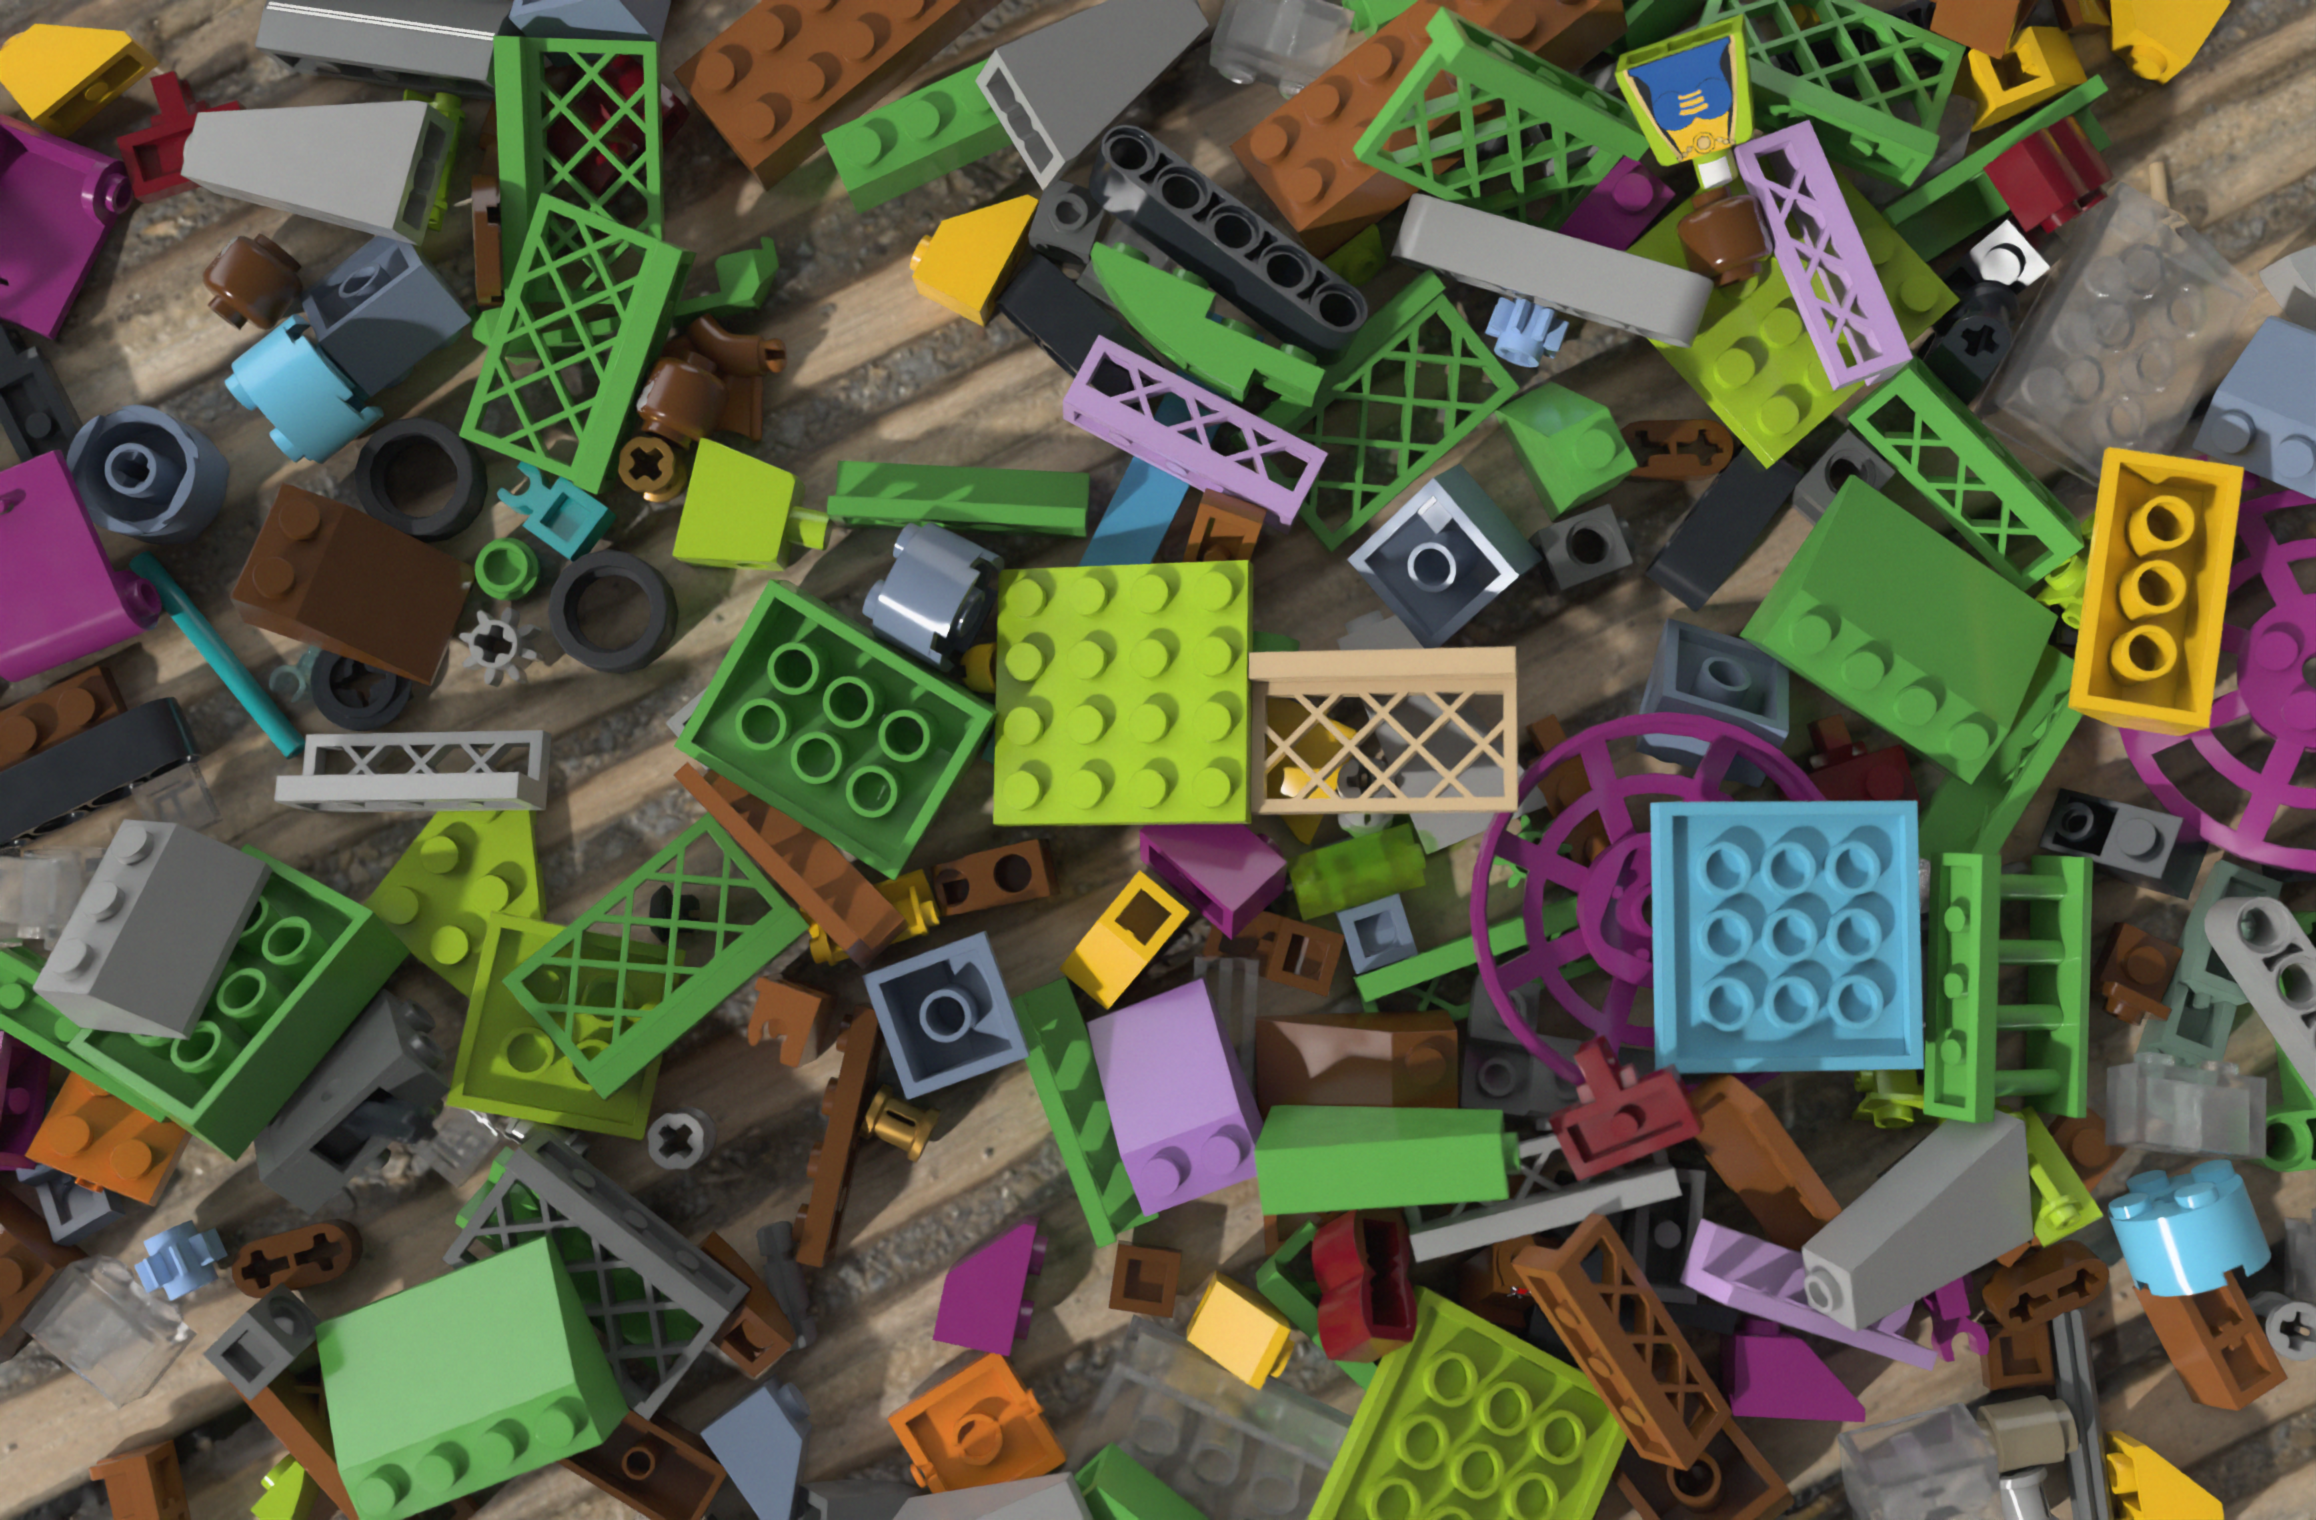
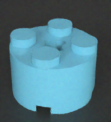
(301, 393)
(2188, 1229)

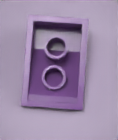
(1176, 1096)

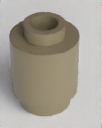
(2028, 1431)

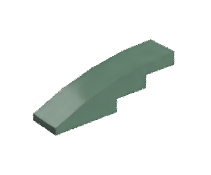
(2201, 987)

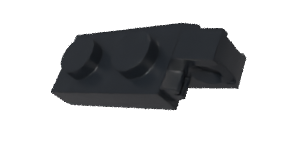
(33, 400)

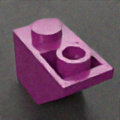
(986, 1288)

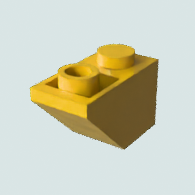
(2032, 72)
(1124, 940)
(1241, 1330)
(2152, 1487)

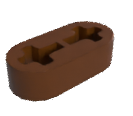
(1674, 434)
(294, 1244)
(2045, 1285)

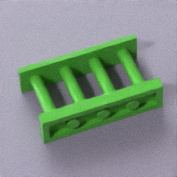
(1964, 985)

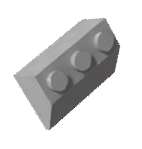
(152, 931)

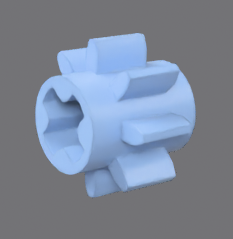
(1526, 331)
(180, 1260)

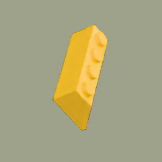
(2155, 591)

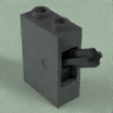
(364, 1093)

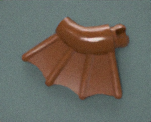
(741, 366)

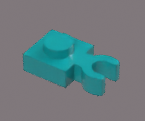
(560, 514)

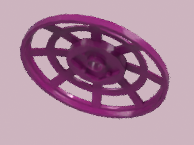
(2268, 691)
(1614, 882)

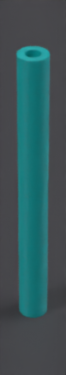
(220, 656)

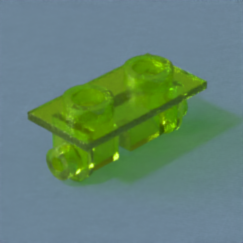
(1356, 871)

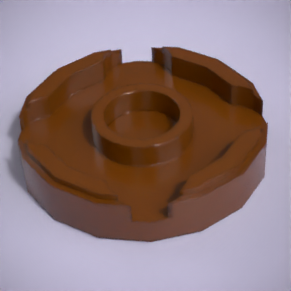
(487, 240)

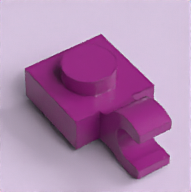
(1948, 1315)

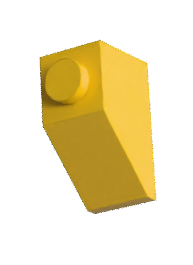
(2160, 35)
(70, 72)
(974, 257)

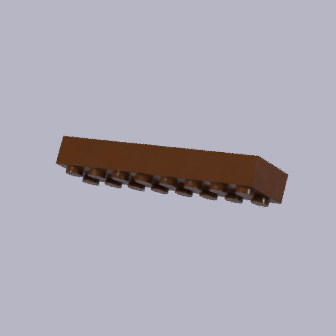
(653, 1468)

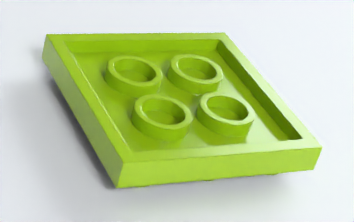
(511, 1062)

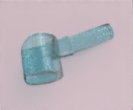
(282, 675)

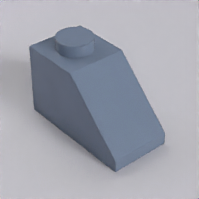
(765, 1446)

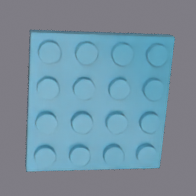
(1786, 936)

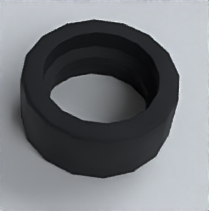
(383, 450)
(570, 588)

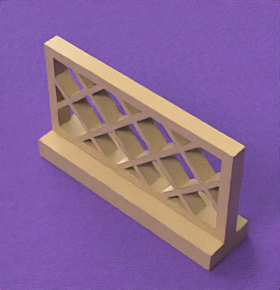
(1372, 675)

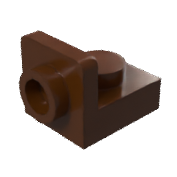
(2134, 974)

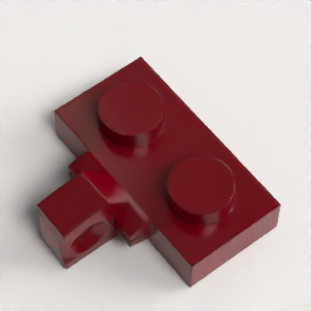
(156, 153)
(1849, 773)
(1621, 1112)

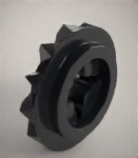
(349, 707)

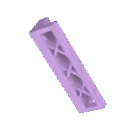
(1831, 248)
(1178, 454)
(1770, 1283)

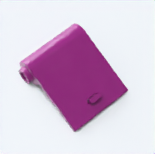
(53, 221)
(56, 575)

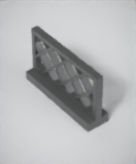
(635, 1238)

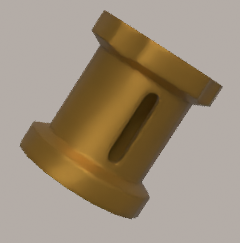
(636, 476)
(899, 1122)

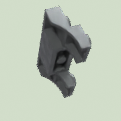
(1505, 1077)

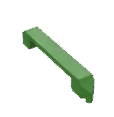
(743, 285)

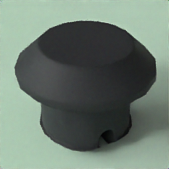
(661, 907)

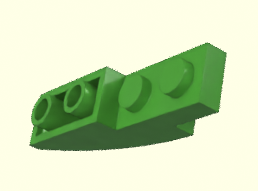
(1176, 317)

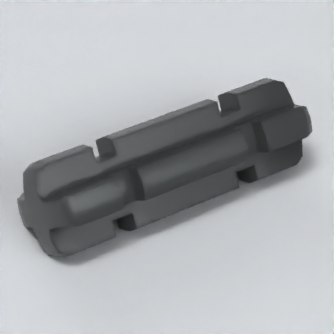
(787, 1280)

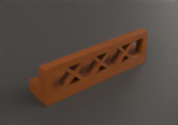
(803, 866)
(1761, 1163)
(1606, 1352)
(307, 1434)

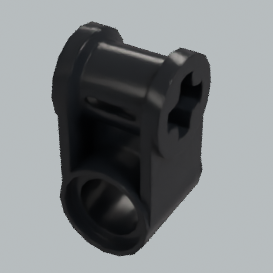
(1972, 338)

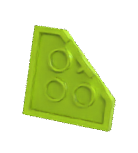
(450, 882)

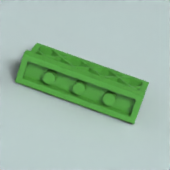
(1523, 81)
(1849, 131)
(525, 154)
(1374, 342)
(636, 346)
(690, 1002)

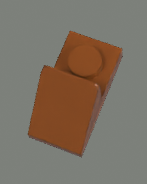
(1224, 529)

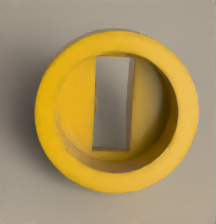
(981, 668)

